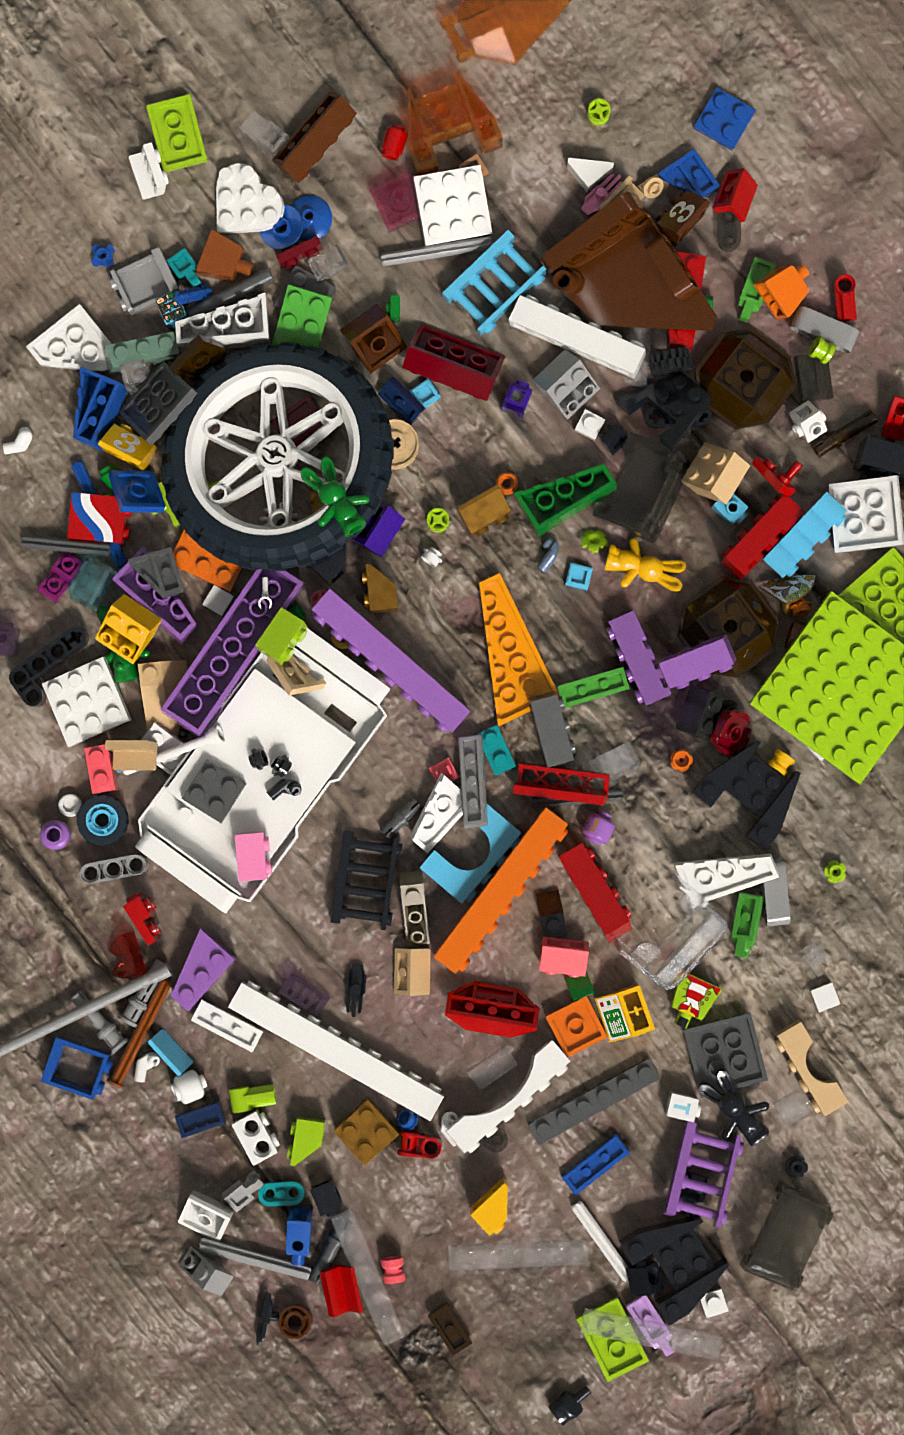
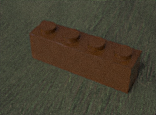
(314, 136)

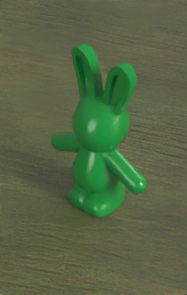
(333, 494)
(123, 669)

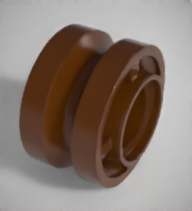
(306, 1321)

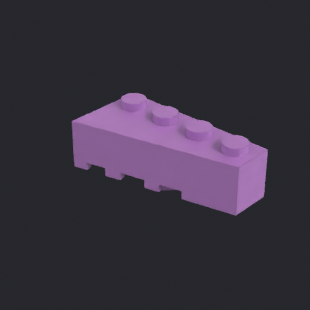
(174, 615)
(639, 659)

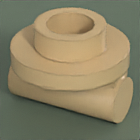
(651, 187)

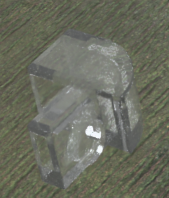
(264, 134)

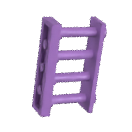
(681, 1181)

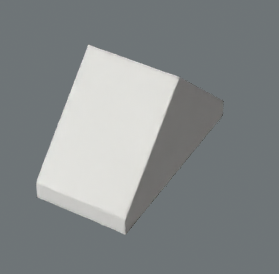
(589, 172)

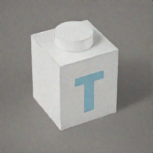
(683, 1106)

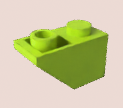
(307, 1138)

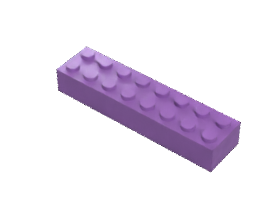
(229, 651)
(390, 660)

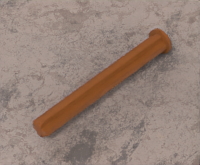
(139, 1034)

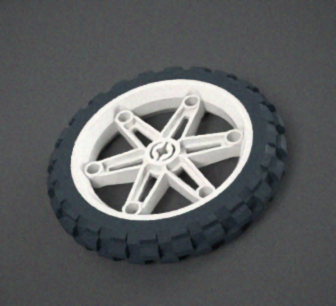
(219, 389)

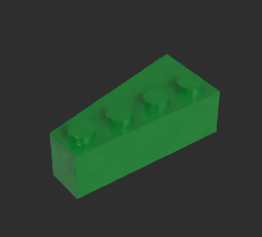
(565, 497)

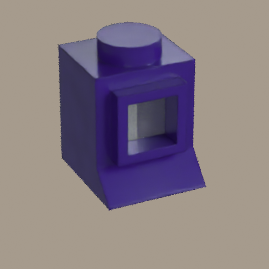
(517, 398)

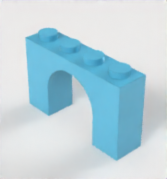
(463, 882)

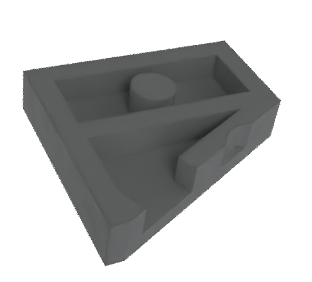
(159, 571)

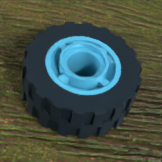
(88, 816)

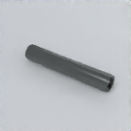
(232, 293)

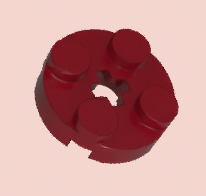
(729, 722)

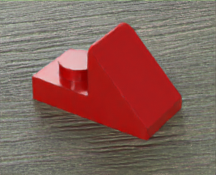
(894, 422)

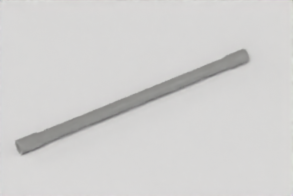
(152, 977)

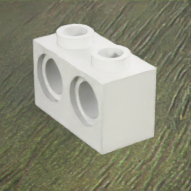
(250, 1139)

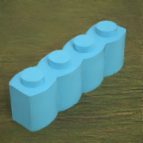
(804, 535)

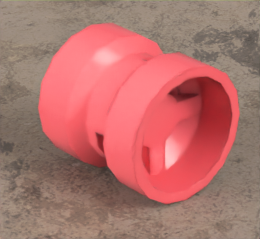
(393, 1271)

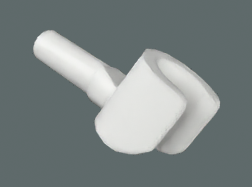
(265, 594)

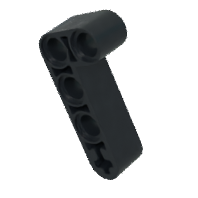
(51, 663)

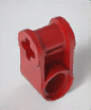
(417, 1144)

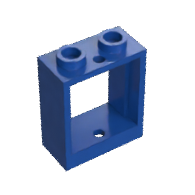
(54, 1059)

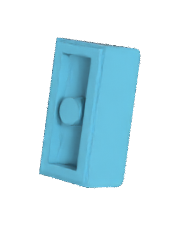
(170, 1052)

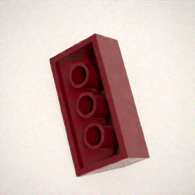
(453, 362)

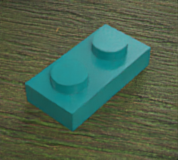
(496, 750)

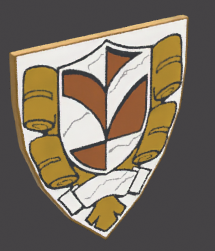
(789, 589)

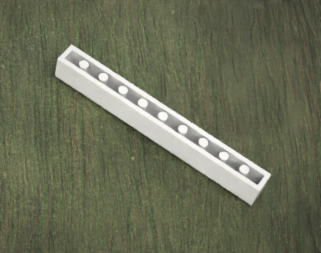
(336, 1050)

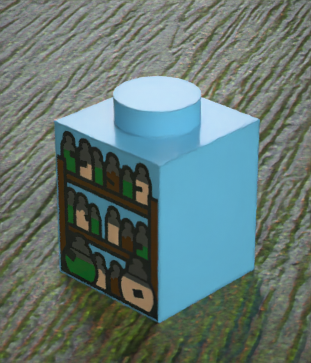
(170, 310)

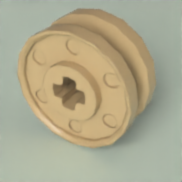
(408, 444)

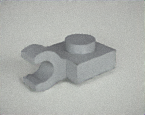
(242, 1193)

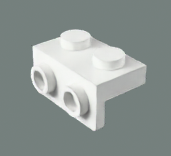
(147, 172)

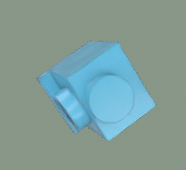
(731, 517)

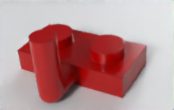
(778, 480)

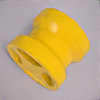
(781, 762)

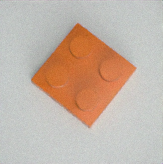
(576, 1026)

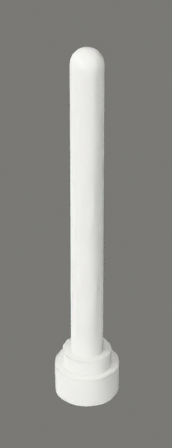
(213, 737)

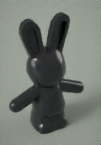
(733, 1105)

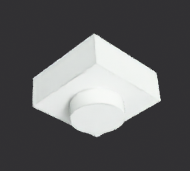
(589, 425)
(714, 1303)

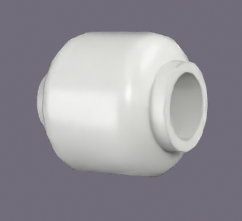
(188, 1087)

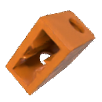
(783, 289)

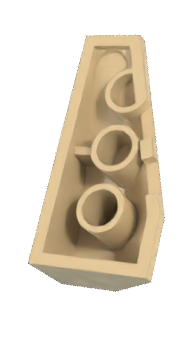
(156, 686)

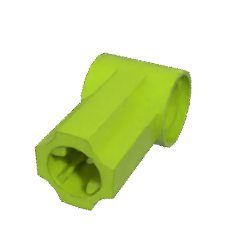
(246, 1098)

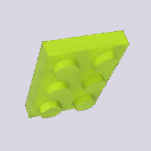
(177, 133)
(613, 1355)

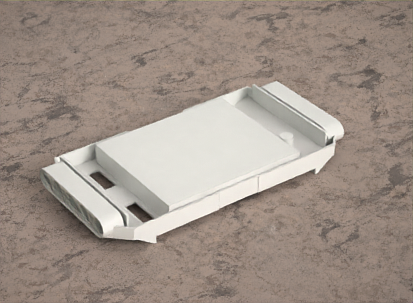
(264, 717)

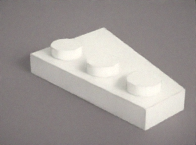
(438, 814)

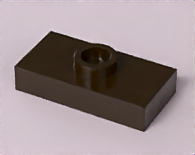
(450, 1329)

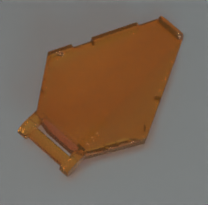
(501, 27)

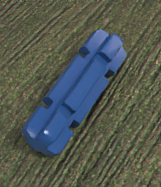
(192, 294)

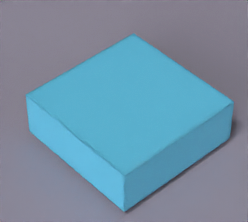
(425, 393)
(578, 576)

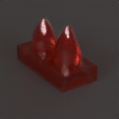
(132, 963)

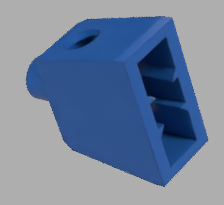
(299, 1233)

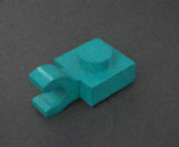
(184, 267)

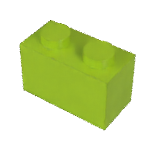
(282, 636)

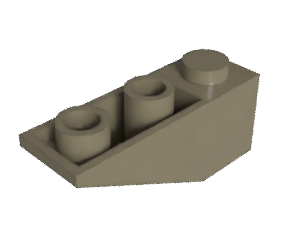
(414, 907)

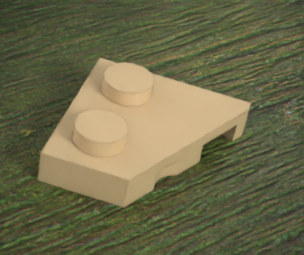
(295, 676)

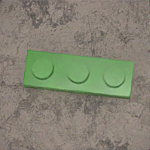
(593, 687)

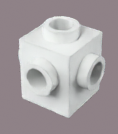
(811, 425)

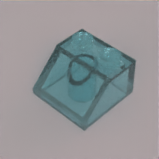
(92, 584)

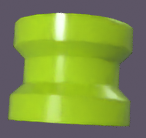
(601, 108)
(821, 349)
(435, 517)

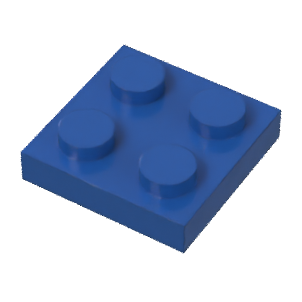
(724, 119)
(137, 491)

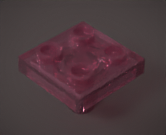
(396, 201)

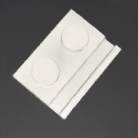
(165, 741)

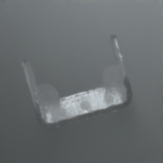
(684, 946)

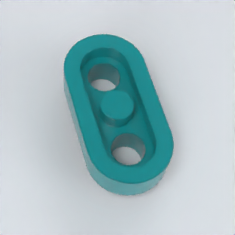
(282, 1195)

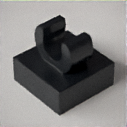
(613, 439)

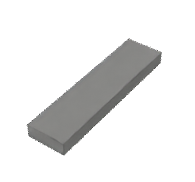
(473, 781)

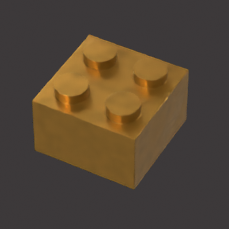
(366, 1131)

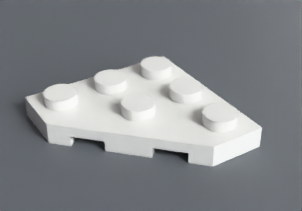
(72, 343)

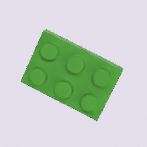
(302, 317)

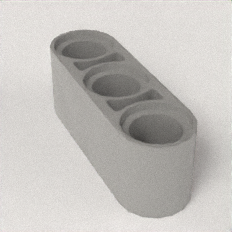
(812, 324)
(104, 874)
(776, 897)

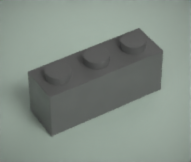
(551, 728)

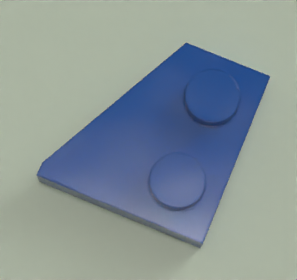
(690, 174)

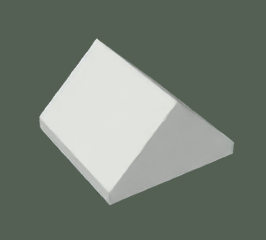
(206, 1215)

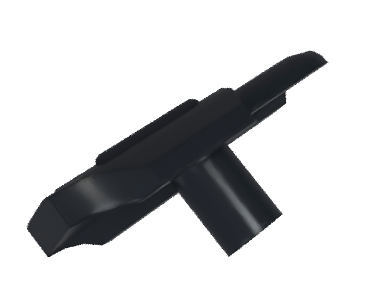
(355, 986)
(265, 1315)

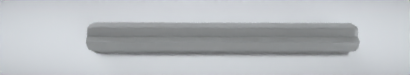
(436, 251)
(254, 1258)

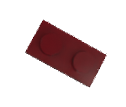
(306, 249)

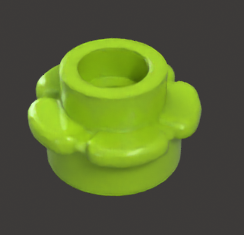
(834, 865)

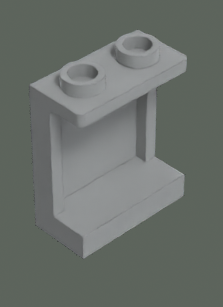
(143, 282)

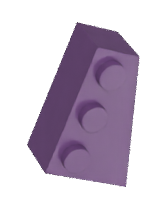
(697, 662)
(203, 967)

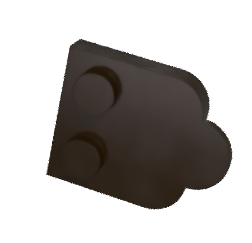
(198, 357)

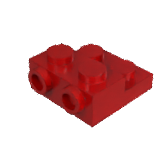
(140, 910)

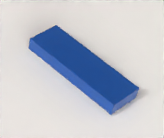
(595, 1164)

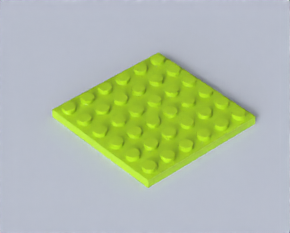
(838, 688)

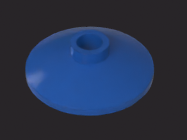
(321, 220)
(276, 239)

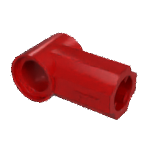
(845, 301)

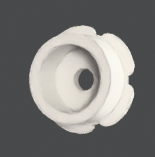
(431, 556)

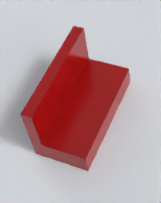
(735, 193)
(341, 1290)

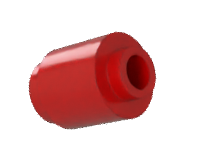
(393, 142)

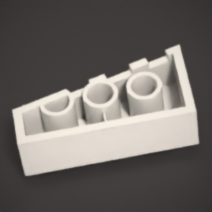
(233, 326)

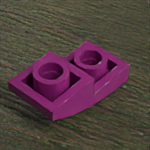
(60, 577)

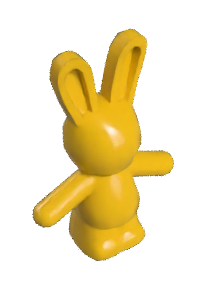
(647, 567)

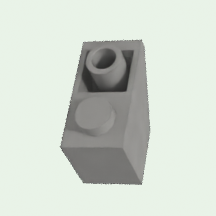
(206, 1271)

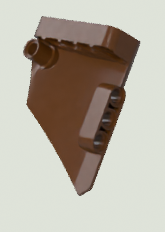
(628, 272)

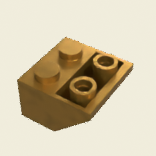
(381, 591)

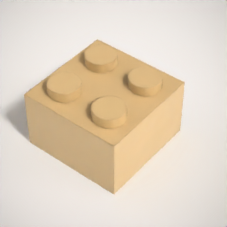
(715, 473)

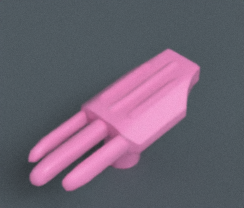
(599, 195)

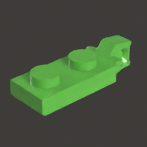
(750, 298)
(746, 923)

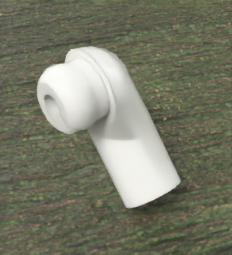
(21, 442)
(143, 1064)
(447, 1119)

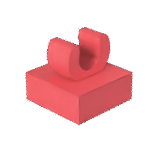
(445, 767)

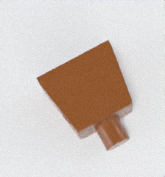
(223, 259)

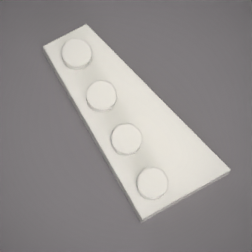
(727, 875)

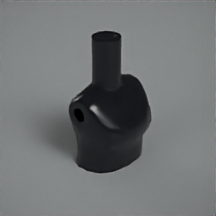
(691, 1195)
(569, 1405)

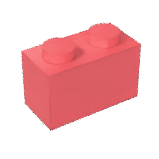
(100, 769)
(564, 956)

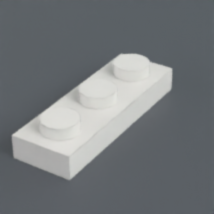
(227, 1025)

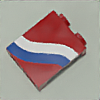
(97, 519)

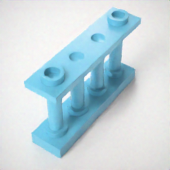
(489, 262)

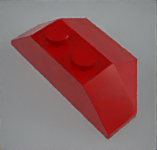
(492, 1009)

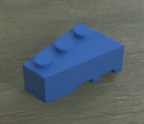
(97, 407)

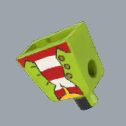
(693, 999)

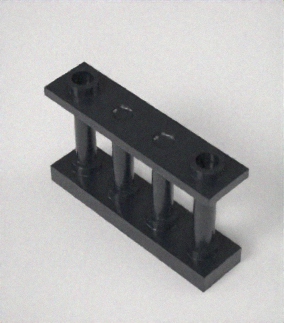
(344, 888)

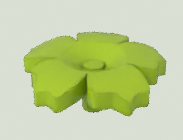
(594, 540)

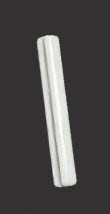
(601, 1239)

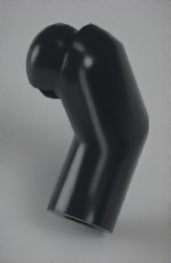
(285, 786)

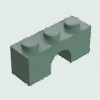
(150, 348)

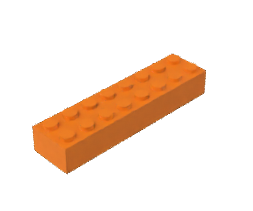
(500, 890)

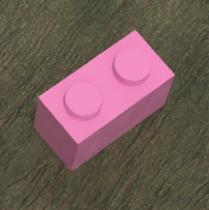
(252, 857)

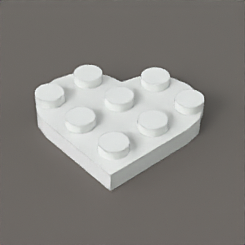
(245, 202)

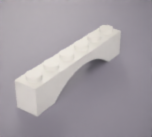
(543, 1066)

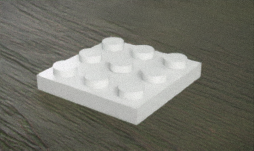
(452, 205)
(871, 514)
(86, 701)

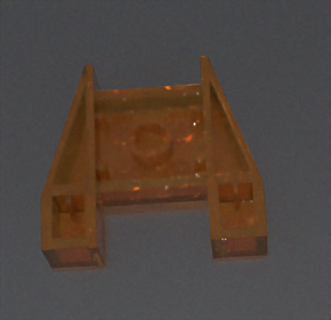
(447, 116)

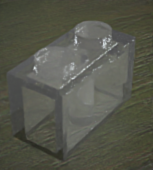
(617, 763)

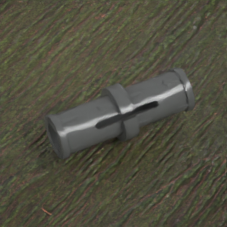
(401, 818)

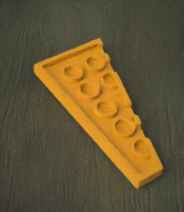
(513, 657)

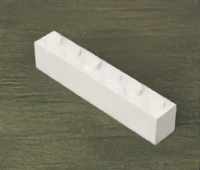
(577, 336)

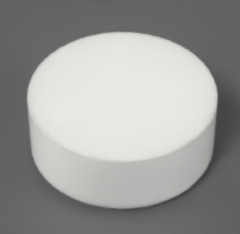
(69, 805)

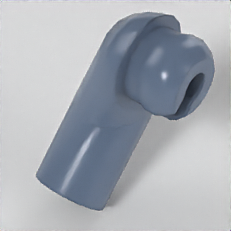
(550, 557)

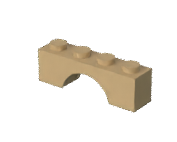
(825, 1094)

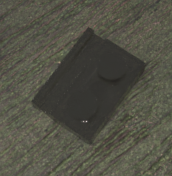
(813, 379)

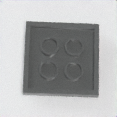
(157, 403)
(728, 1046)

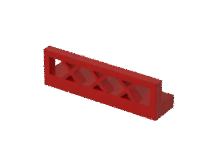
(559, 792)

